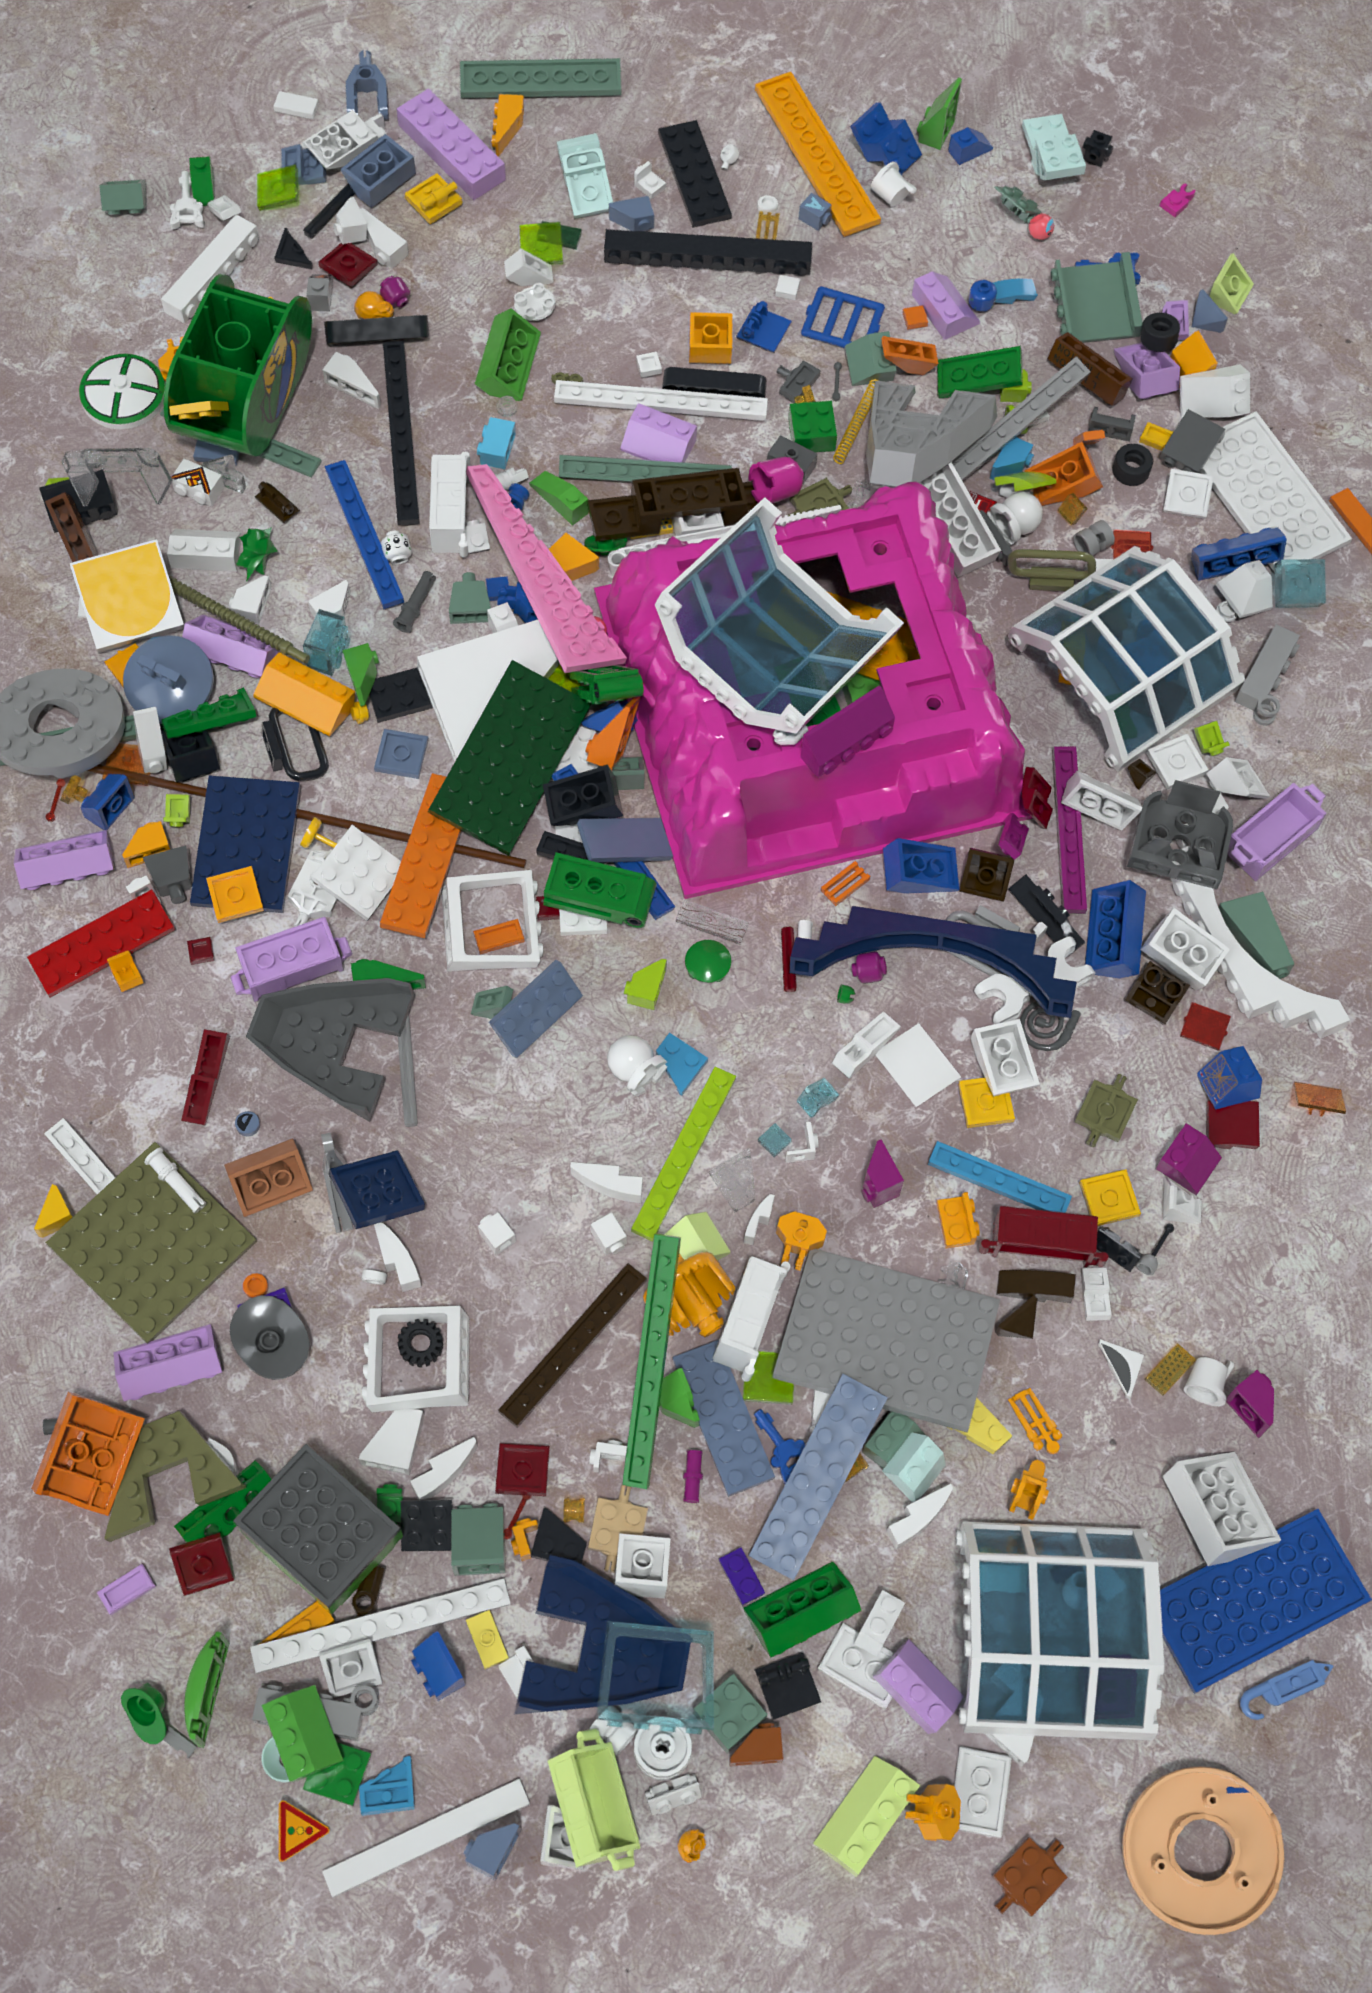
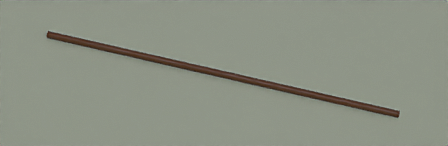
(325, 819)

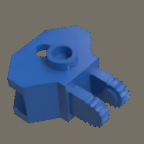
(517, 601)

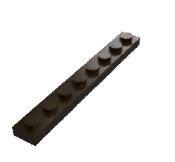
(572, 1345)

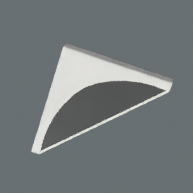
(1123, 1364)

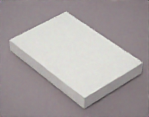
(855, 1666)
(982, 1788)

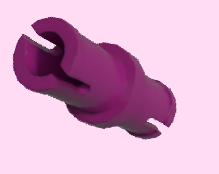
(693, 1476)

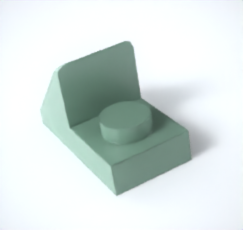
(491, 1001)

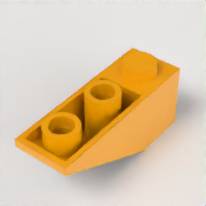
(509, 120)

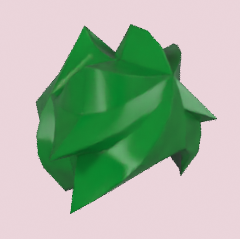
(256, 549)

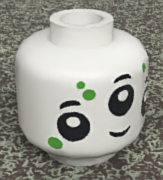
(396, 547)

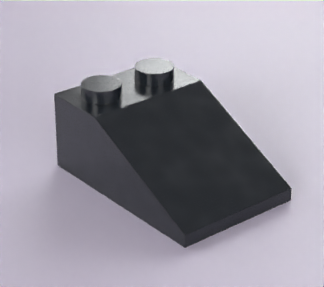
(190, 755)
(583, 796)

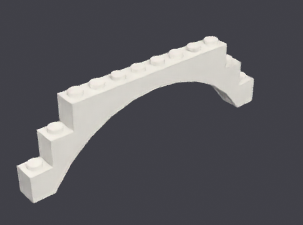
(1251, 983)

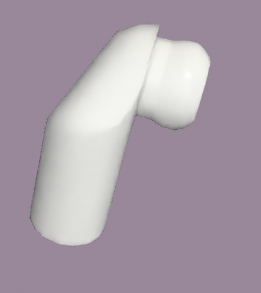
(788, 738)

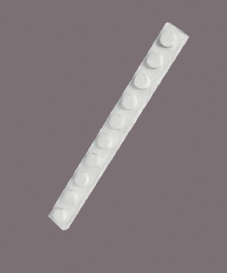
(661, 400)
(380, 1625)

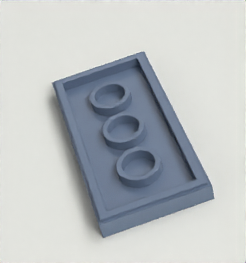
(624, 839)

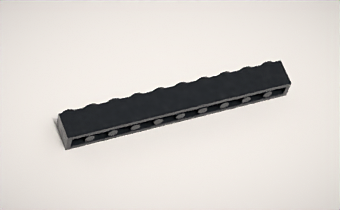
(707, 252)

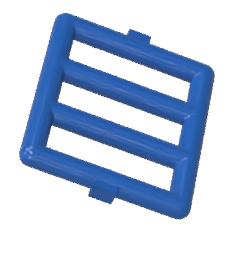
(839, 298)

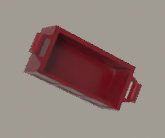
(1045, 1235)

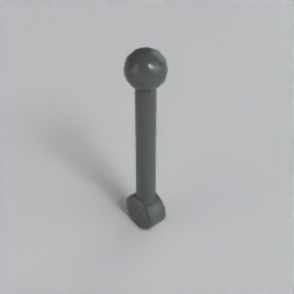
(836, 396)

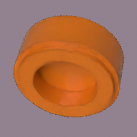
(255, 1285)

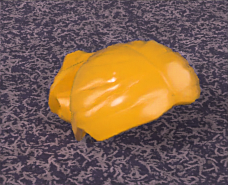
(372, 305)

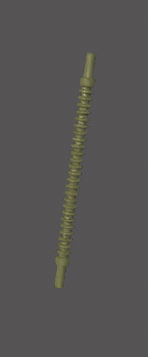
(235, 619)

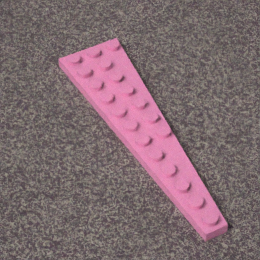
(566, 620)

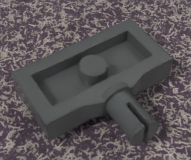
(799, 377)

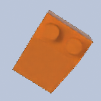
(1073, 473)
(610, 743)

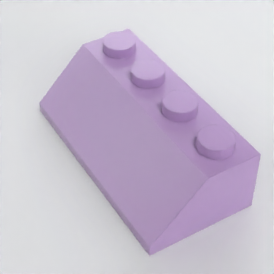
(229, 645)
(63, 860)
(167, 1363)

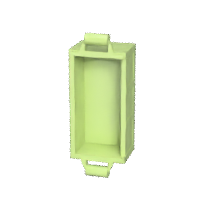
(594, 1803)

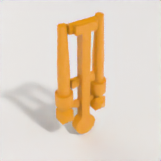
(1052, 1446)

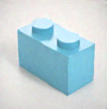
(497, 442)

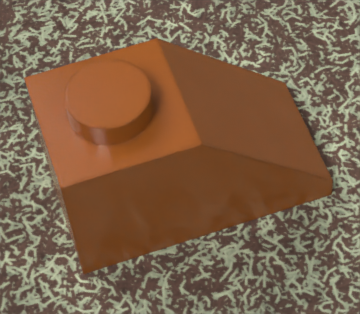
(760, 1747)

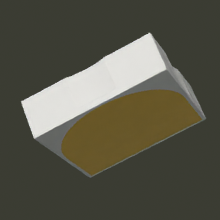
(127, 596)

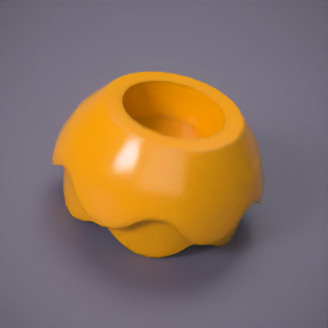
(691, 1845)

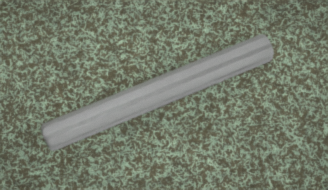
(407, 1076)

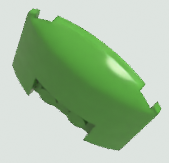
(203, 1687)

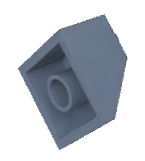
(491, 1850)

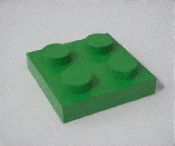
(341, 1780)

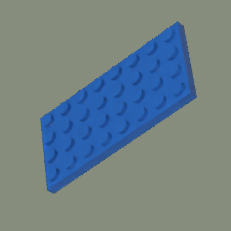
(1258, 1602)

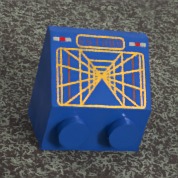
(1231, 1078)

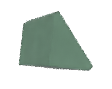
(629, 773)

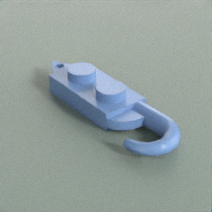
(1286, 1686)

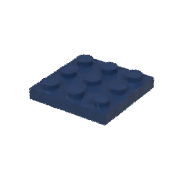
(376, 1189)

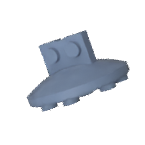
(168, 676)

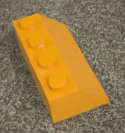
(304, 694)

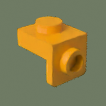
(124, 971)
(520, 1544)

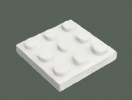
(358, 872)

